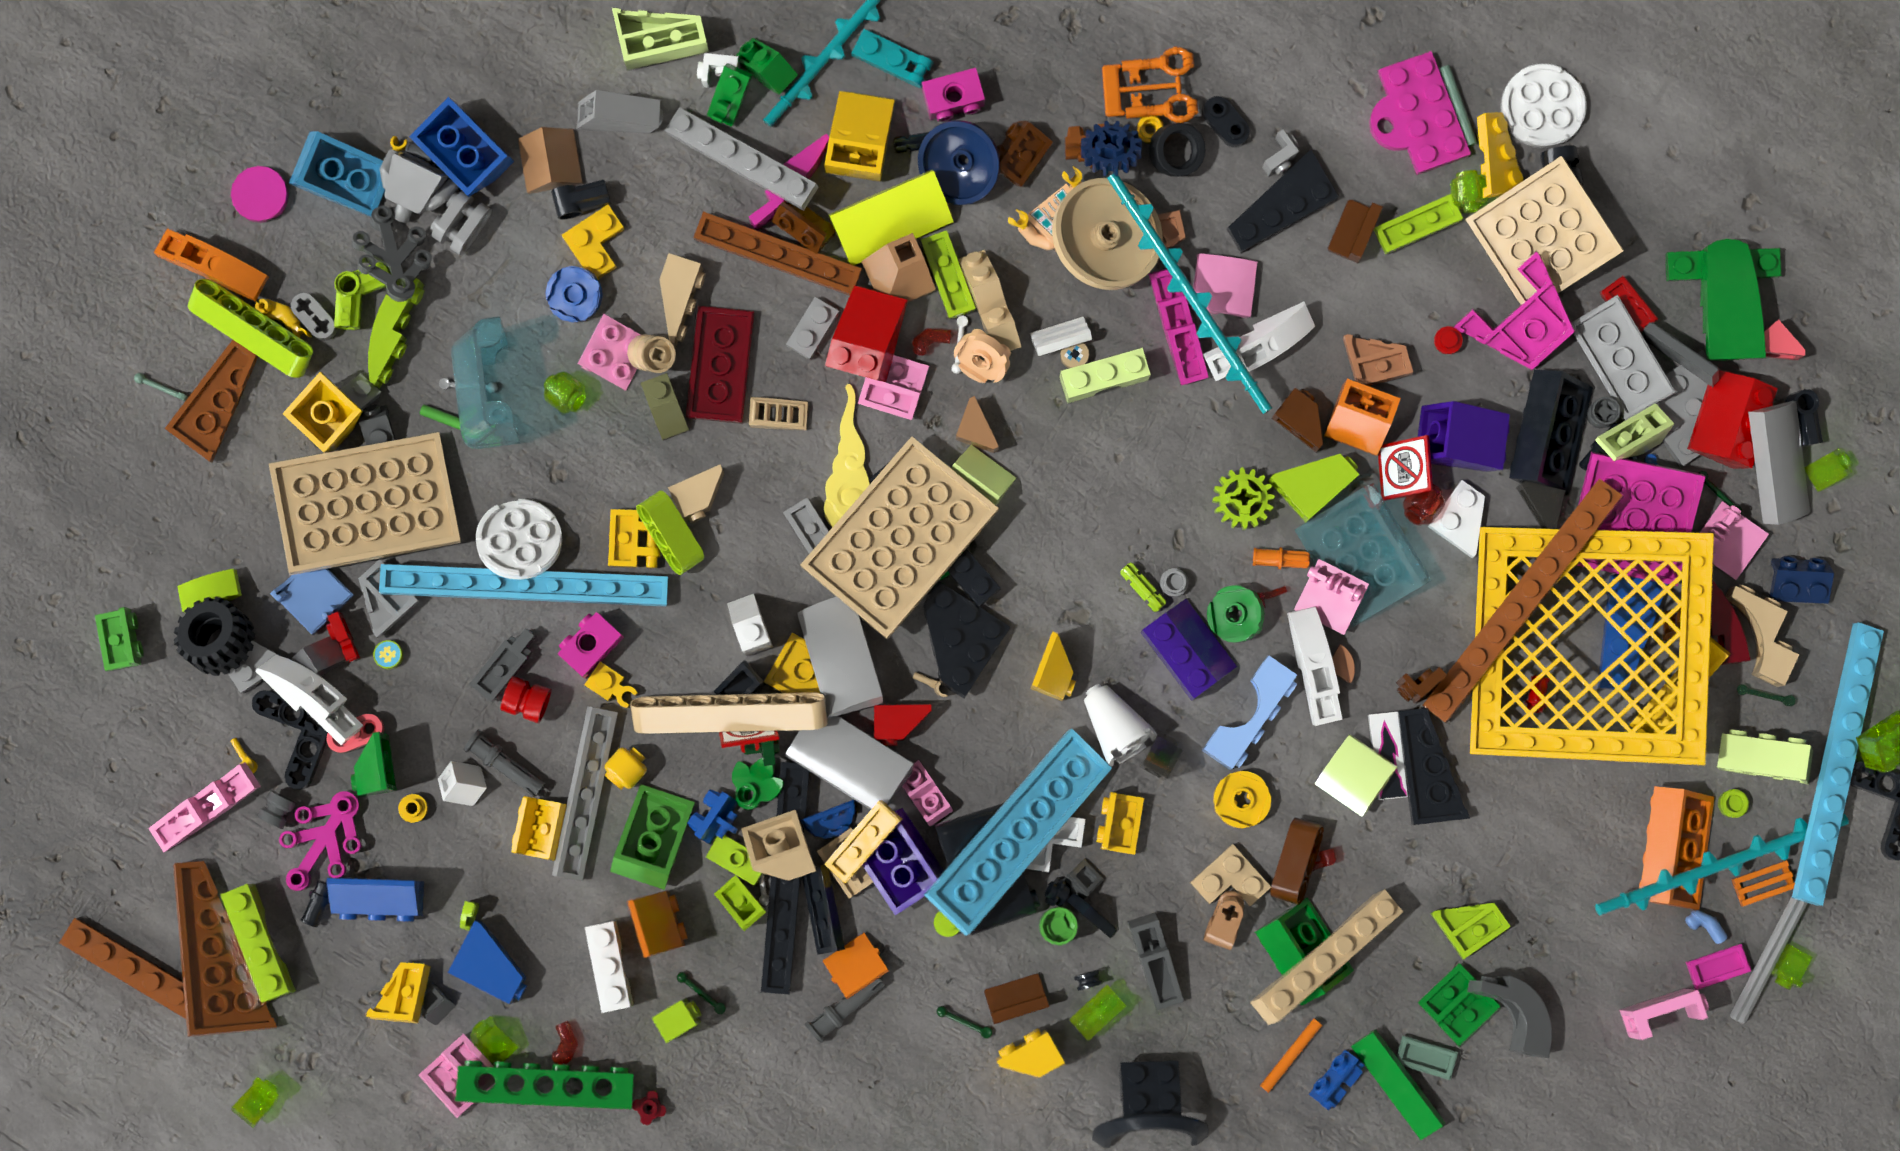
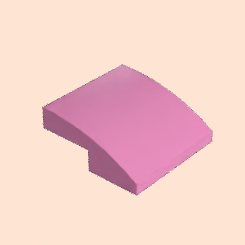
(1228, 281)
(900, 392)
(442, 1073)

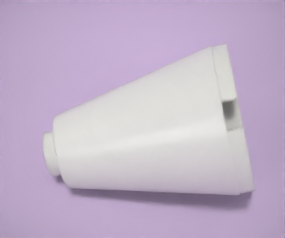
(1116, 725)

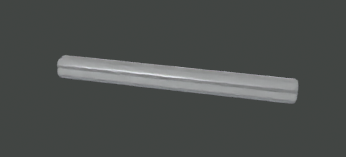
(1768, 960)

